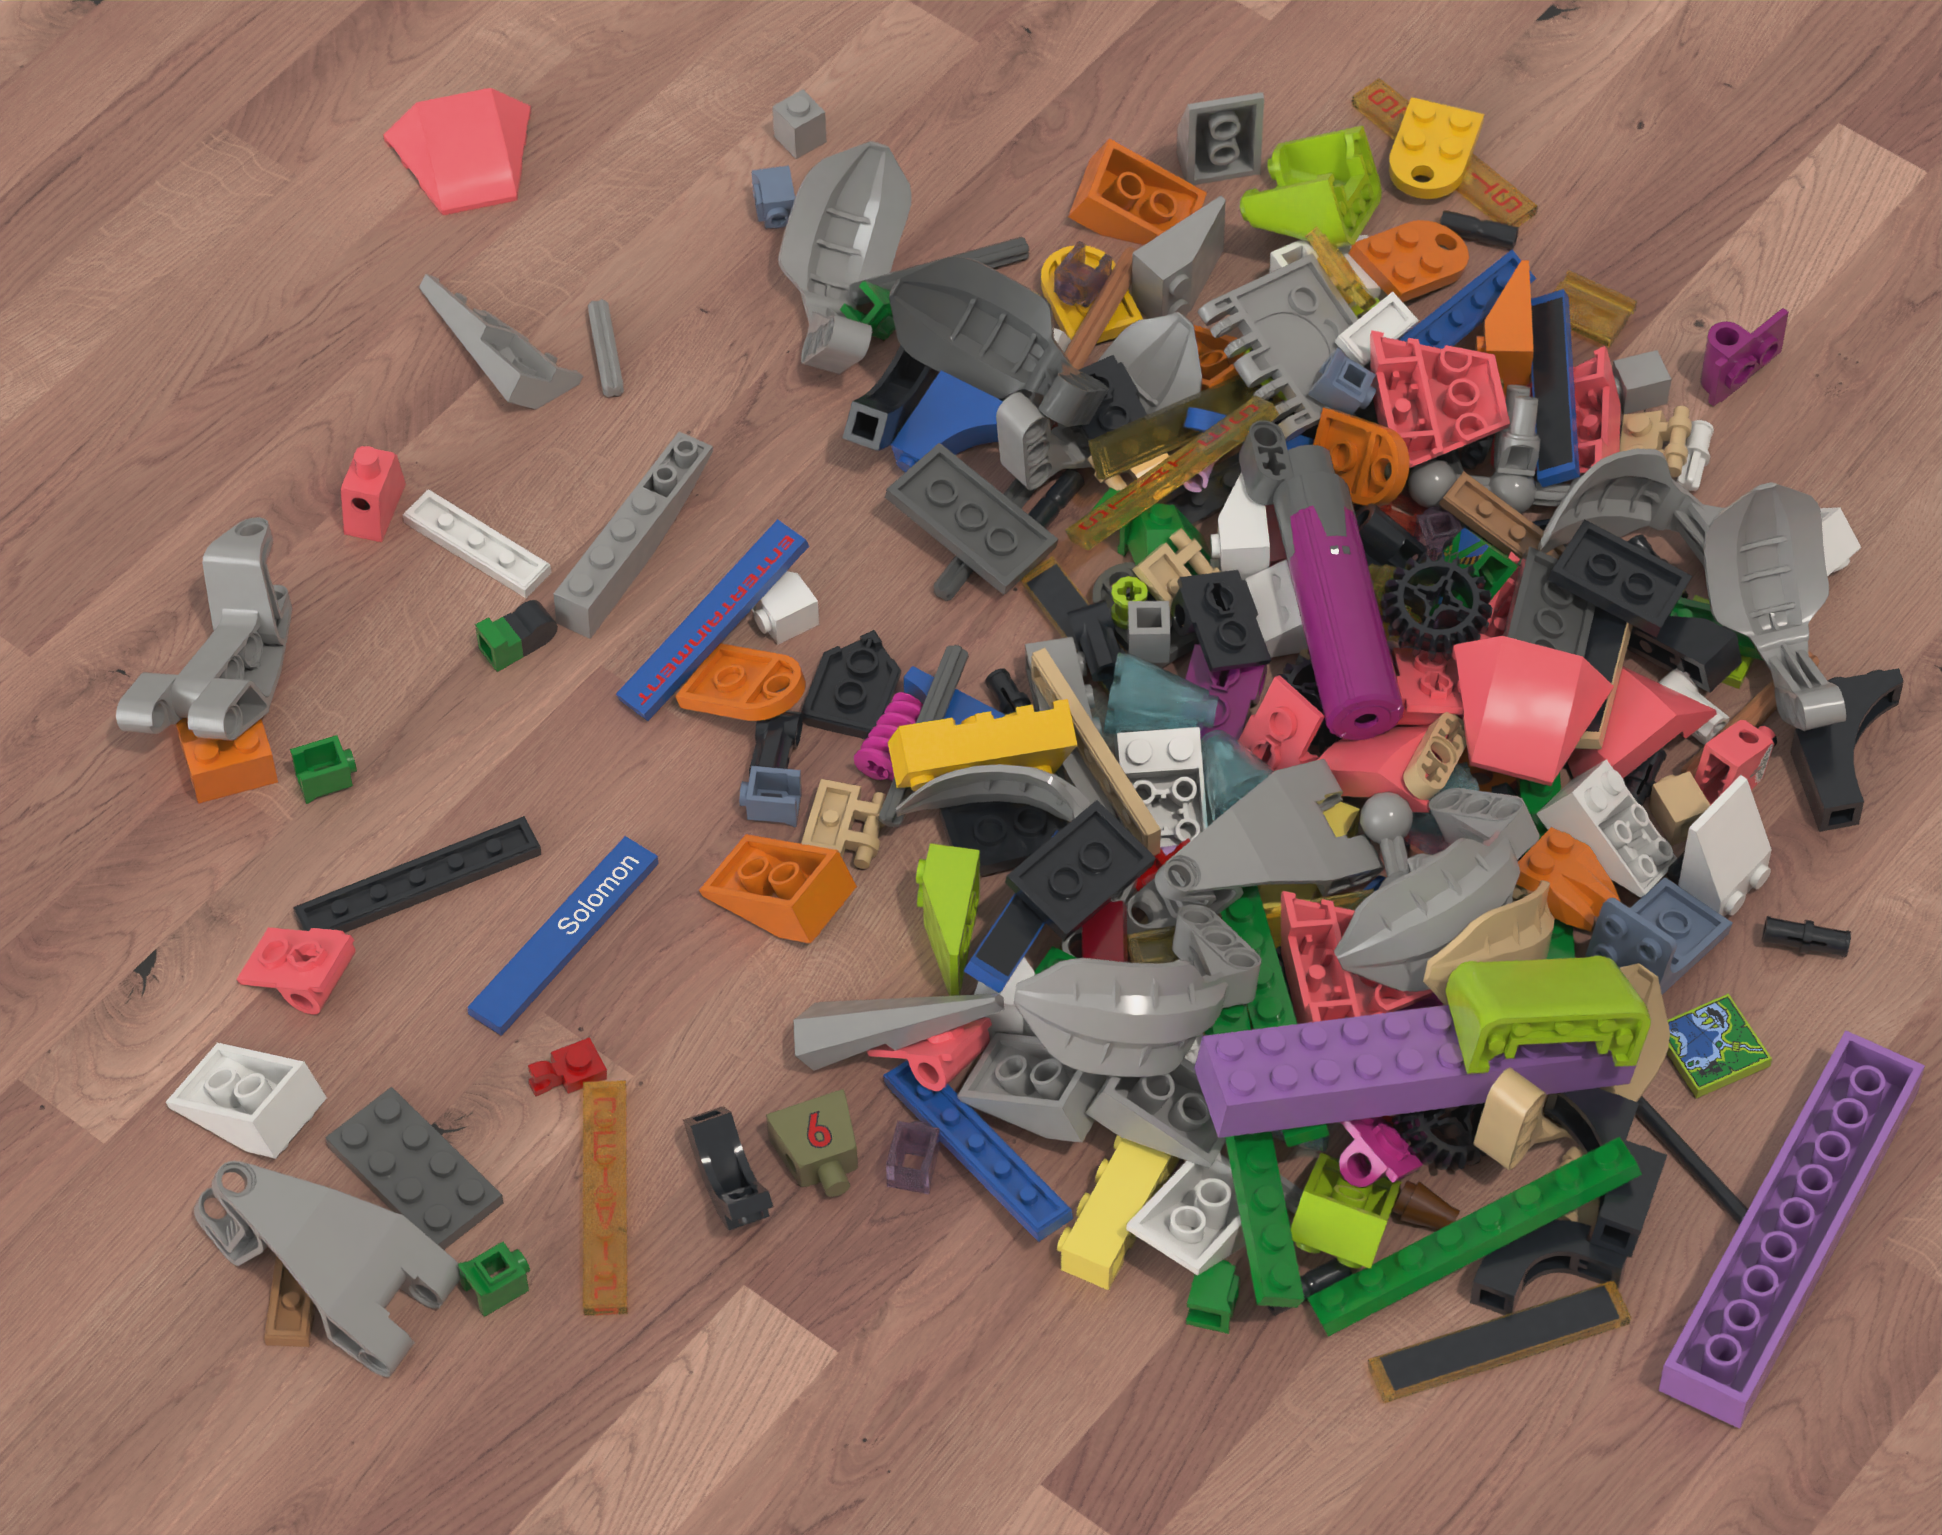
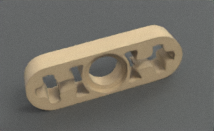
(1426, 762)

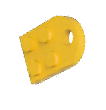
(1433, 143)
(1071, 316)

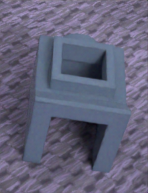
(773, 195)
(1343, 384)
(772, 795)

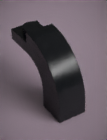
(725, 1169)
(1553, 1248)

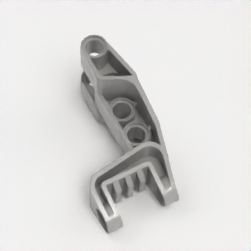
(239, 665)
(1263, 839)
(338, 1250)

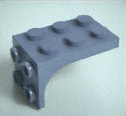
(1661, 931)

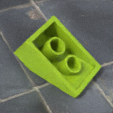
(950, 906)
(1341, 1216)

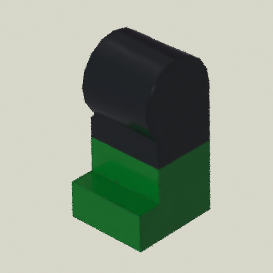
(515, 634)

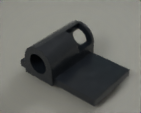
(1121, 402)
(1385, 539)
(1223, 617)

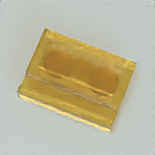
(1337, 265)
(1596, 309)

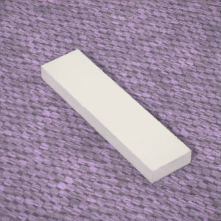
(477, 543)

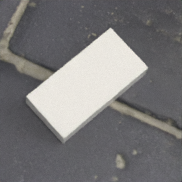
(1387, 316)

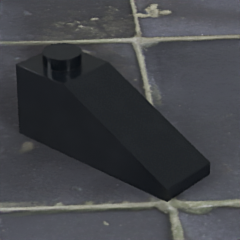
(1692, 646)

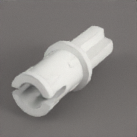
(1698, 455)

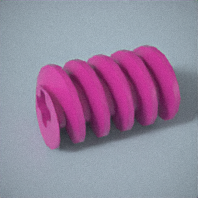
(874, 754)

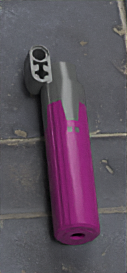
(1328, 580)

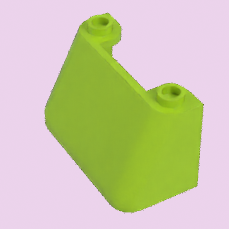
(1321, 184)
(1545, 1002)

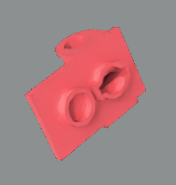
(1426, 686)
(1282, 727)
(300, 965)
(942, 1056)

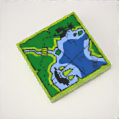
(1715, 1046)

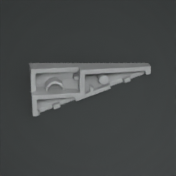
(503, 353)
(846, 1028)

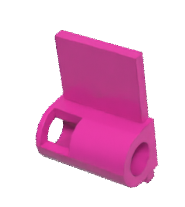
(1383, 1148)

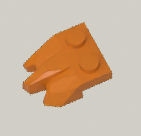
(1575, 878)

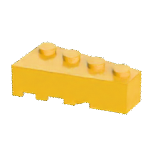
(1018, 739)

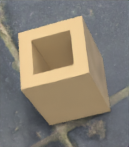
(1677, 805)

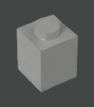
(799, 124)
(1641, 381)
(1149, 630)

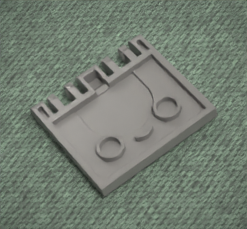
(1292, 330)

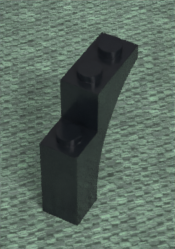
(885, 408)
(1827, 753)
(1593, 1120)

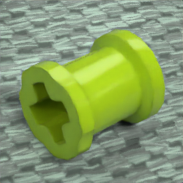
(1138, 592)

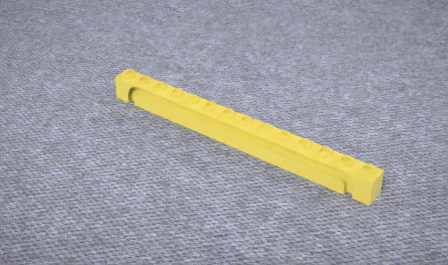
(1137, 1172)

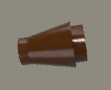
(1424, 1207)

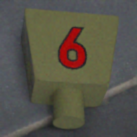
(816, 1141)

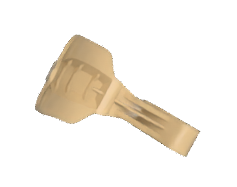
(1502, 934)
(1515, 1106)

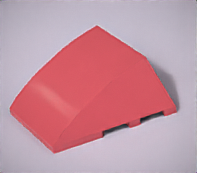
(464, 148)
(1435, 395)
(1596, 410)
(1525, 705)
(1641, 723)
(1377, 764)
(1313, 973)

